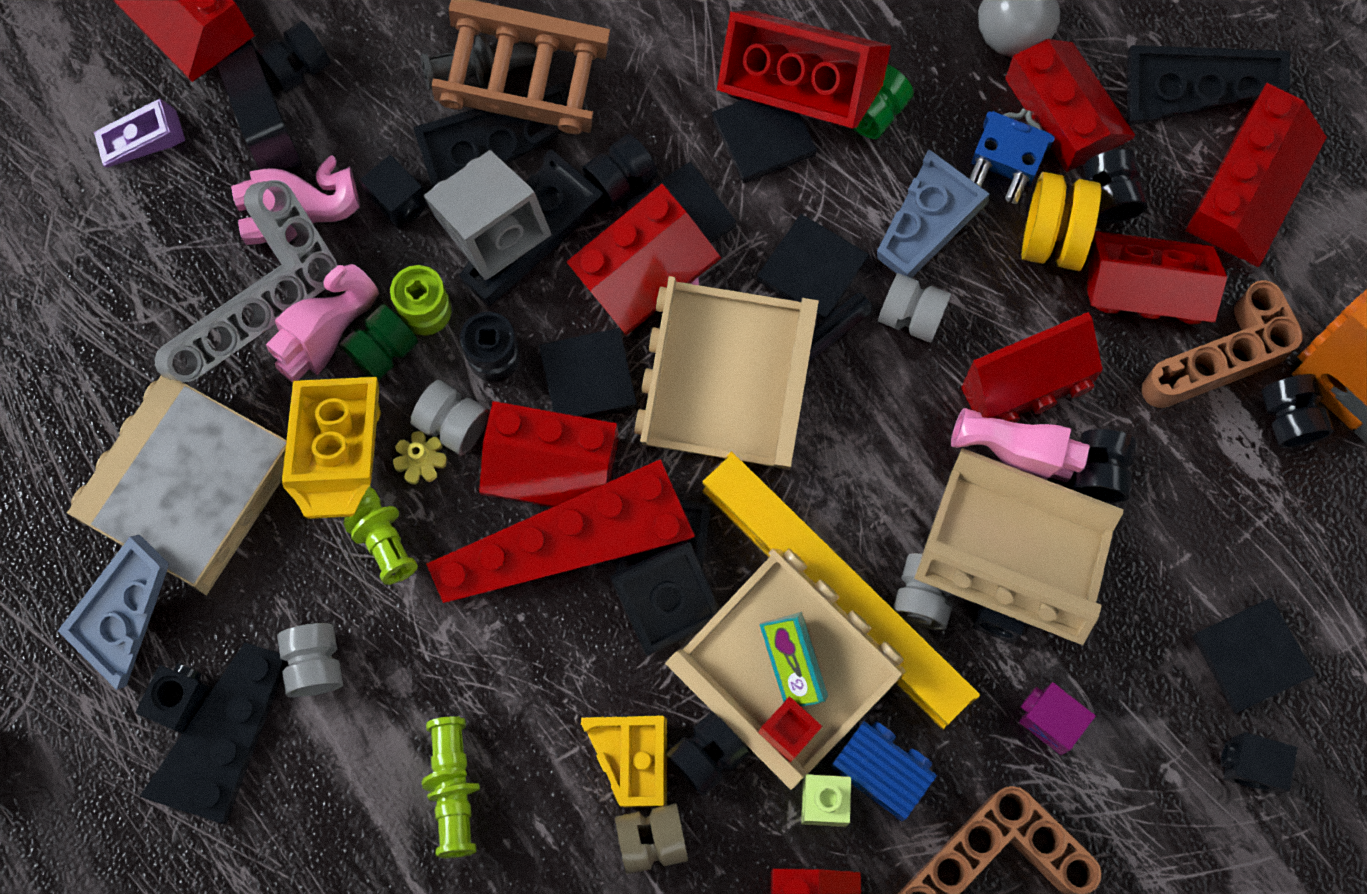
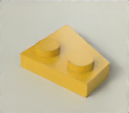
(632, 756)

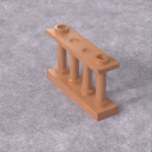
(510, 27)

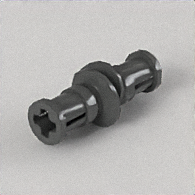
(480, 61)

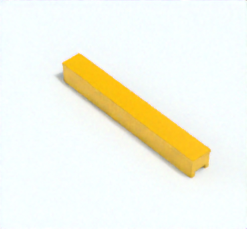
(773, 525)

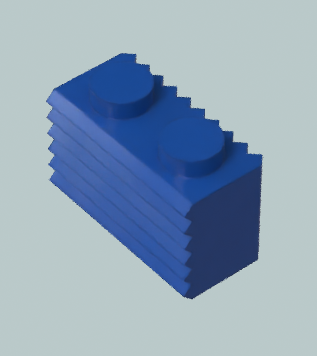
(884, 770)

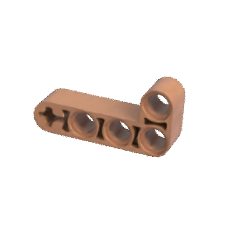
(1218, 355)

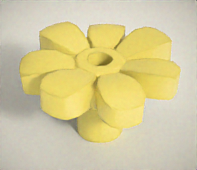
(419, 458)

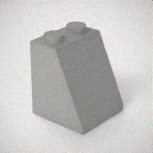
(489, 213)

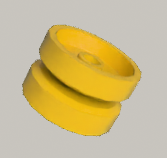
(1066, 223)

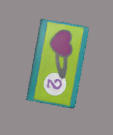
(794, 659)

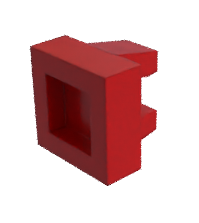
(790, 729)

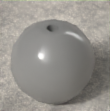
(1017, 24)

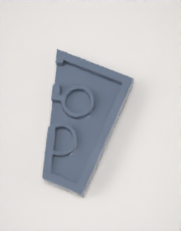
(932, 214)
(116, 611)

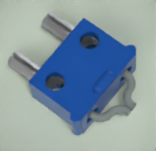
(1011, 147)

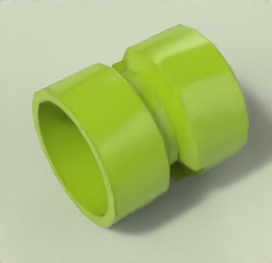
(421, 299)

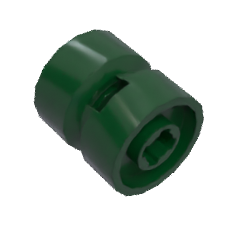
(382, 340)

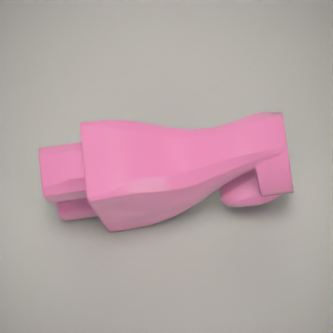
(315, 203)
(314, 325)
(1035, 449)

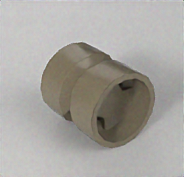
(667, 835)

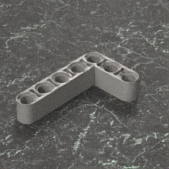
(261, 294)

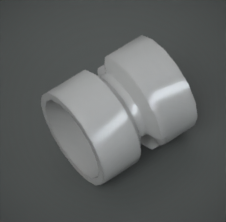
(914, 307)
(445, 414)
(920, 602)
(309, 659)

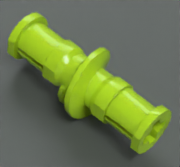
(373, 527)
(450, 787)

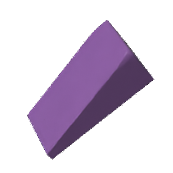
(140, 134)

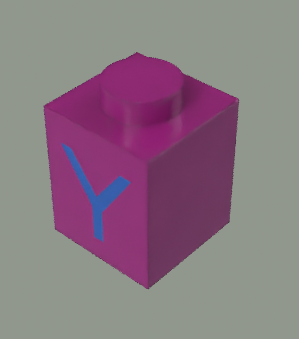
(1055, 717)

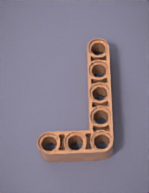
(1000, 833)

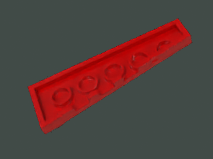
(597, 526)

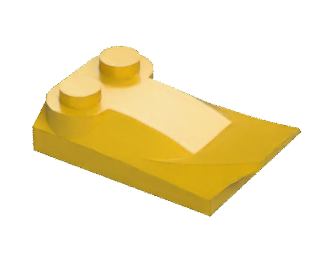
(331, 444)

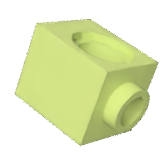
(826, 800)

